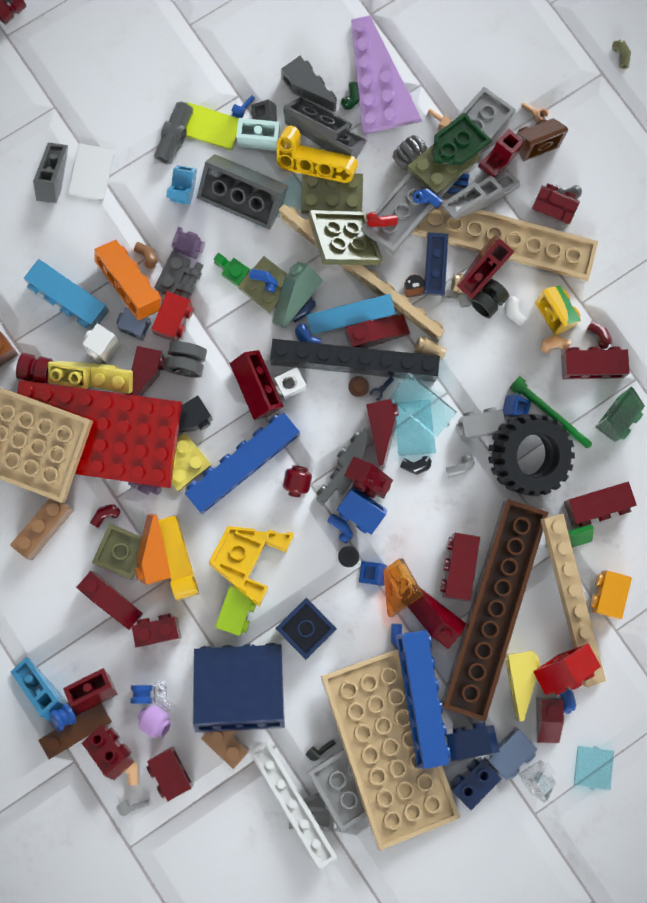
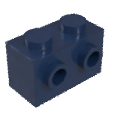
(472, 742)
(474, 782)

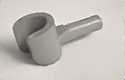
(463, 300)
(124, 808)

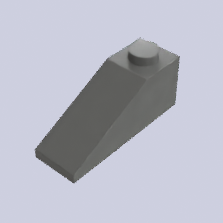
(50, 173)

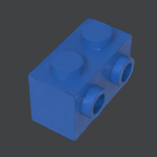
(361, 510)

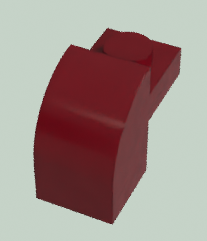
(502, 153)

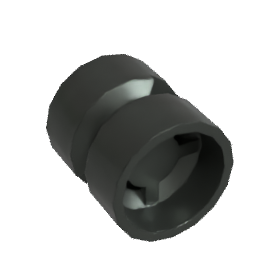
(491, 297)

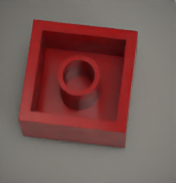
(567, 670)

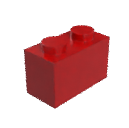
(172, 317)

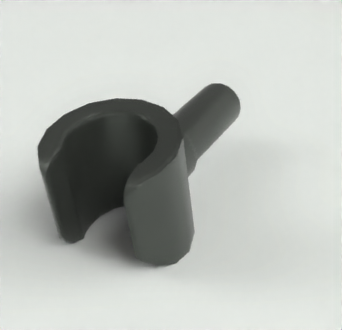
(314, 754)

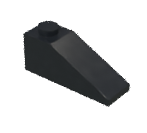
(194, 416)

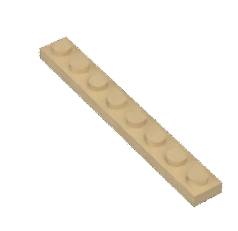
(570, 589)

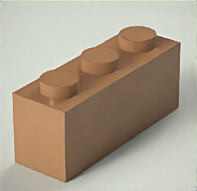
(41, 528)

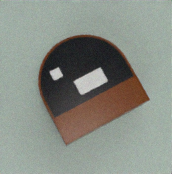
(414, 286)

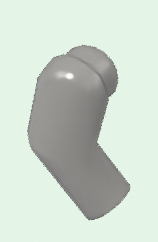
(460, 469)

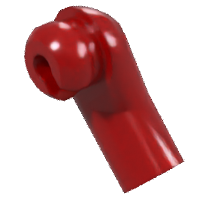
(381, 221)

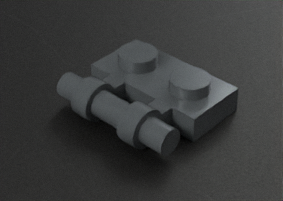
(173, 274)

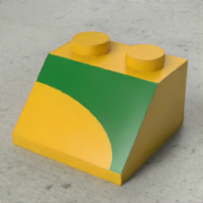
(557, 310)

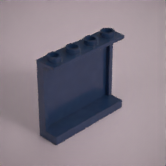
(238, 688)

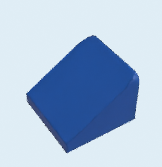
(515, 405)
(372, 573)

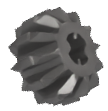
(408, 151)

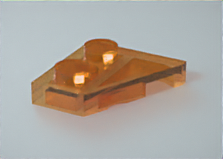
(400, 587)

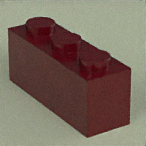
(595, 363)
(256, 384)
(600, 504)
(460, 566)

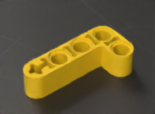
(313, 161)
(180, 567)

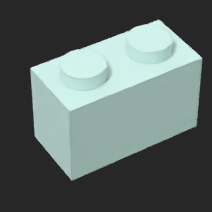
(258, 134)

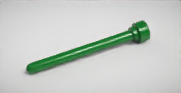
(521, 388)

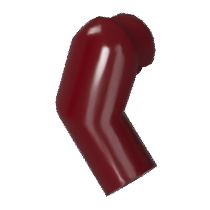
(602, 332)
(104, 512)

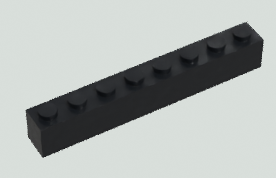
(354, 360)

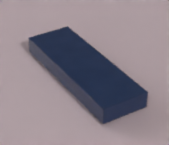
(436, 264)

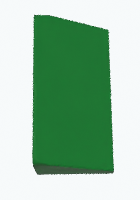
(581, 535)

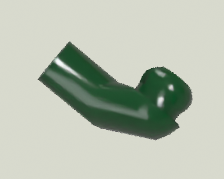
(352, 99)

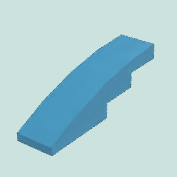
(351, 314)

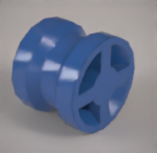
(141, 694)
(62, 717)

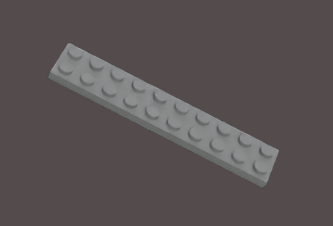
(490, 115)

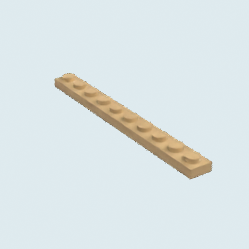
(369, 279)

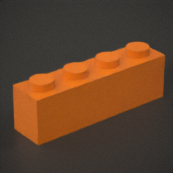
(127, 279)

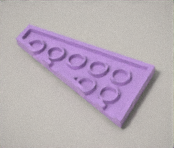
(382, 92)

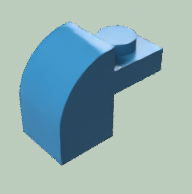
(182, 185)

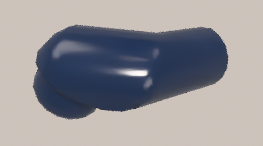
(306, 309)

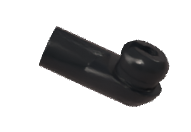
(416, 467)

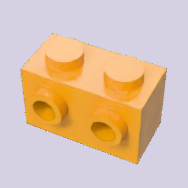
(611, 594)

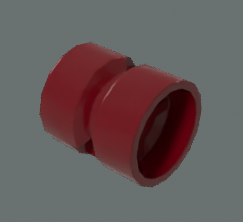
(7, 12)
(31, 368)

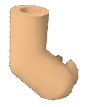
(554, 341)
(132, 774)

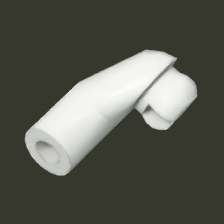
(512, 310)

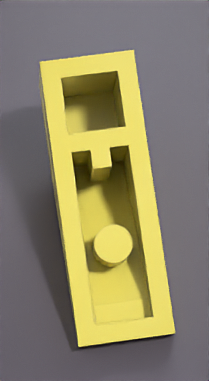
(521, 679)

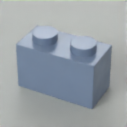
(514, 751)

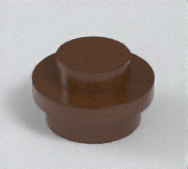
(358, 386)

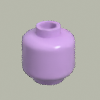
(154, 721)

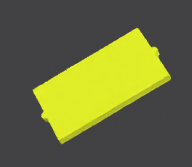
(212, 127)

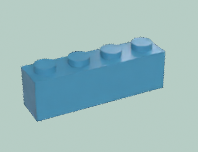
(66, 294)

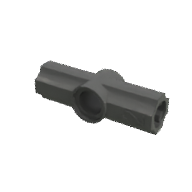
(173, 132)

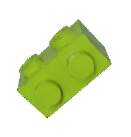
(235, 612)

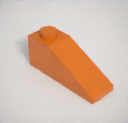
(151, 557)

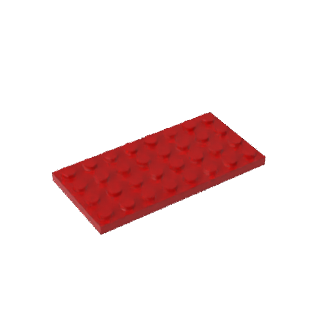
(129, 434)

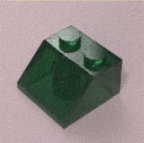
(621, 415)

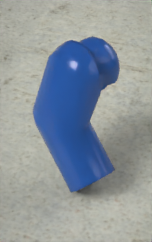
(427, 196)
(304, 336)
(569, 701)

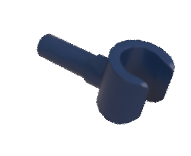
(382, 388)

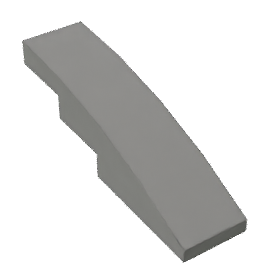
(481, 195)

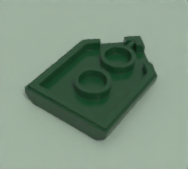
(459, 141)

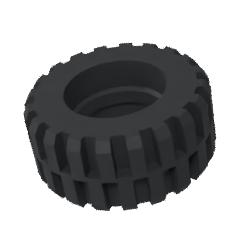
(556, 461)

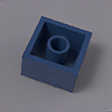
(306, 628)

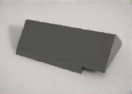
(323, 127)

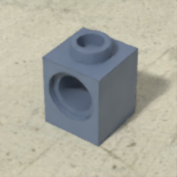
(131, 326)

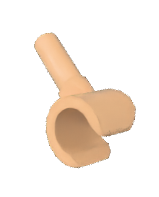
(535, 112)
(444, 121)

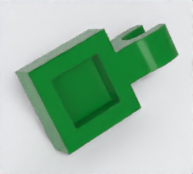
(233, 270)

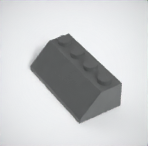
(241, 191)

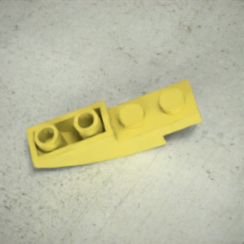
(90, 375)

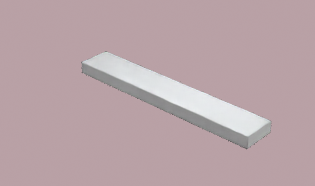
(293, 805)

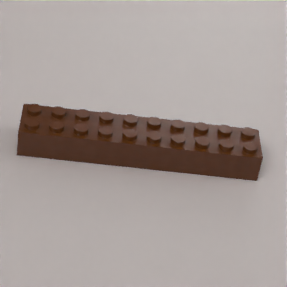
(494, 610)

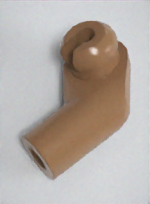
(149, 254)

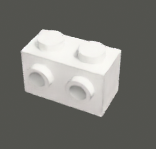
(101, 344)

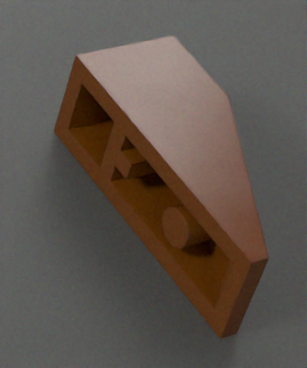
(85, 725)

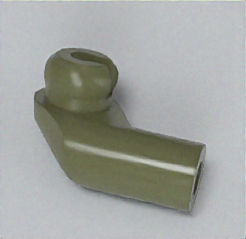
(625, 53)

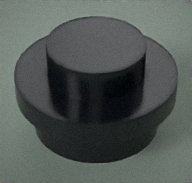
(348, 556)

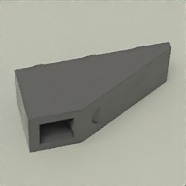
(303, 82)

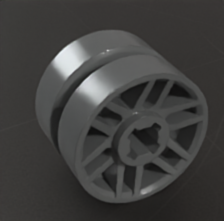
(185, 359)

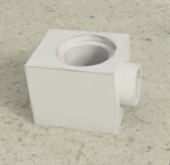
(291, 375)

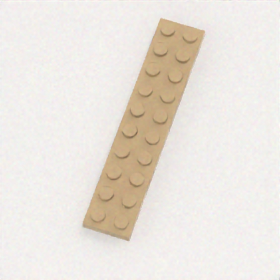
(532, 243)

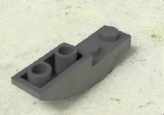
(339, 481)

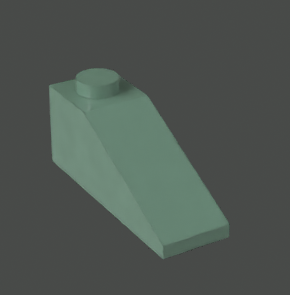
(295, 292)

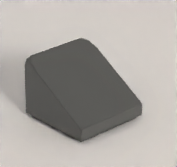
(264, 110)

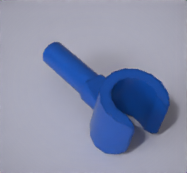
(239, 111)

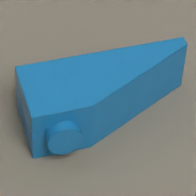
(37, 688)

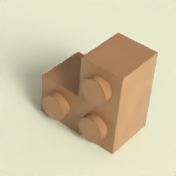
(226, 746)

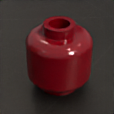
(297, 480)

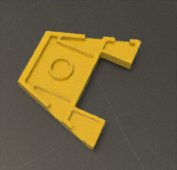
(239, 553)

